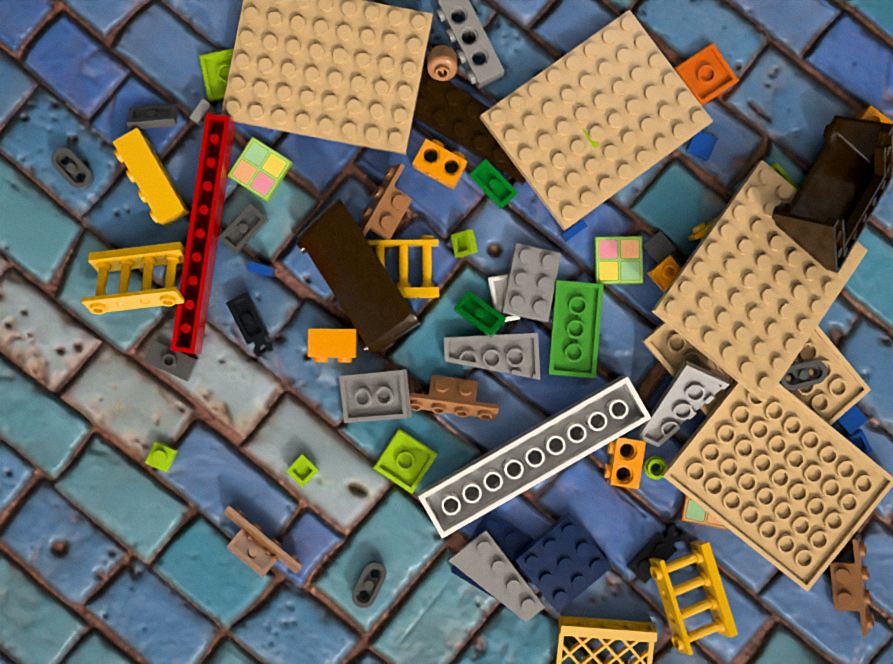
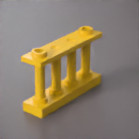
(127, 260)
(426, 288)
(714, 600)

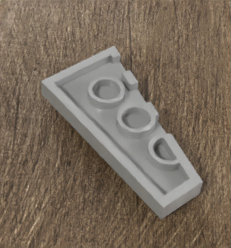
(502, 353)
(680, 401)
(494, 572)

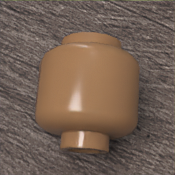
(442, 63)

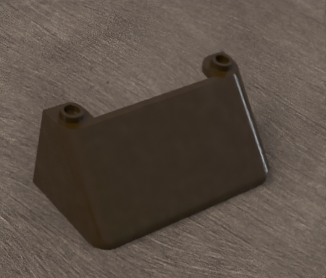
(840, 190)
(357, 278)

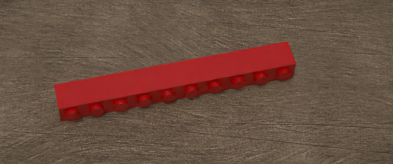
(203, 233)

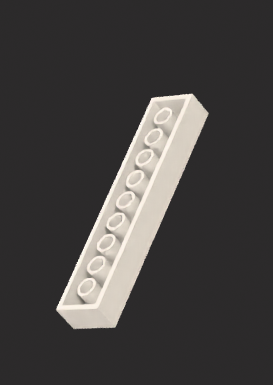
(533, 455)

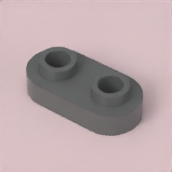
(73, 169)
(800, 374)
(370, 583)

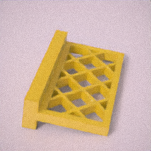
(605, 629)

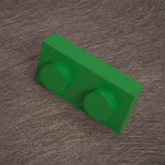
(493, 184)
(479, 314)

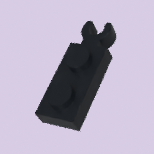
(249, 322)
(658, 547)

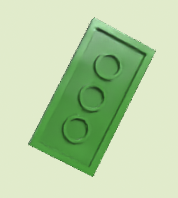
(575, 329)

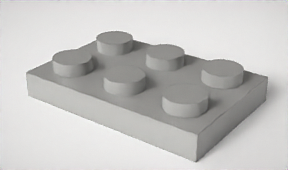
(531, 282)
(375, 396)

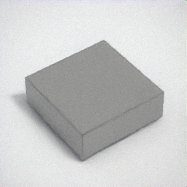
(199, 113)

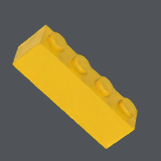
(151, 177)

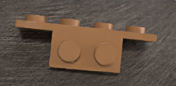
(386, 207)
(453, 397)
(256, 548)
(849, 585)

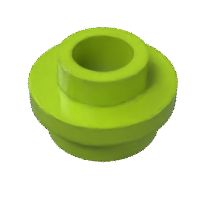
(649, 462)

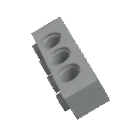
(481, 74)

